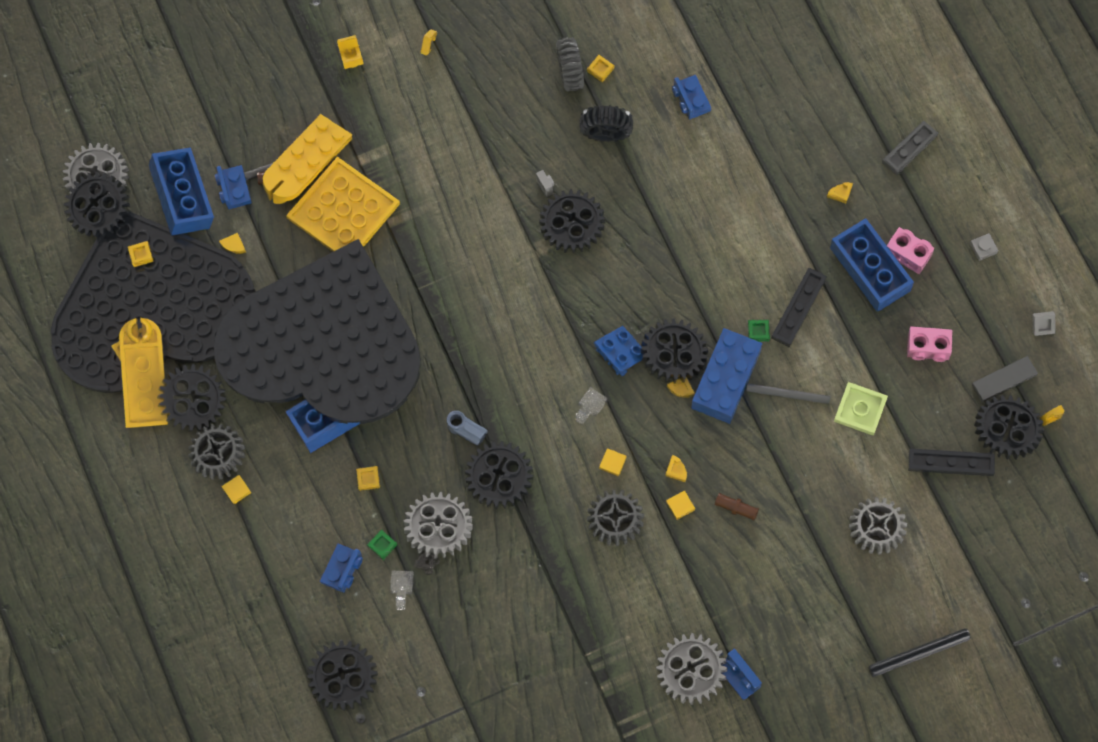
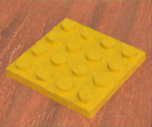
(342, 207)

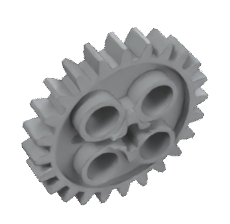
(102, 158)
(436, 542)
(682, 652)

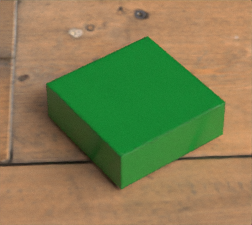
(759, 330)
(382, 544)

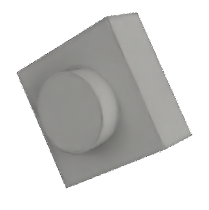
(545, 183)
(984, 247)
(1044, 323)

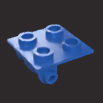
(619, 349)

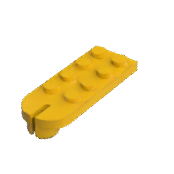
(304, 159)
(142, 373)

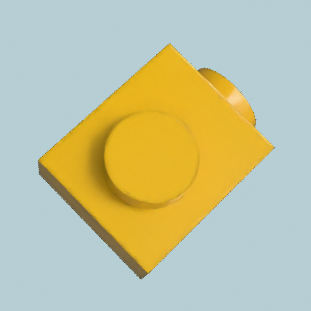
(350, 52)

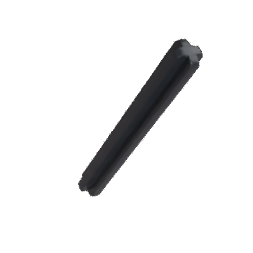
(919, 652)

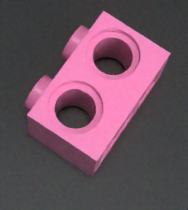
(905, 255)
(929, 338)

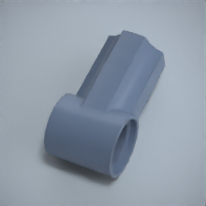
(467, 429)

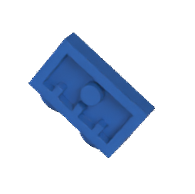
(691, 96)
(234, 187)
(341, 568)
(740, 675)

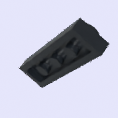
(799, 307)
(951, 462)

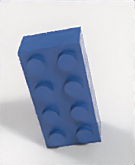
(181, 191)
(871, 265)
(726, 375)
(314, 427)

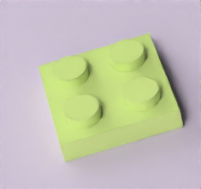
(860, 408)

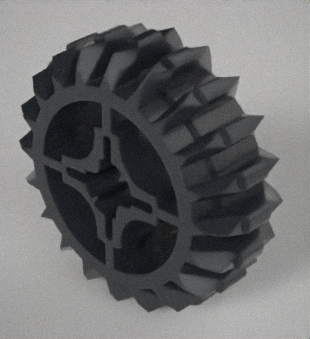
(606, 123)

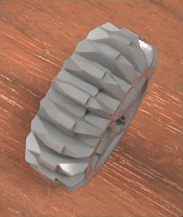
(883, 532)

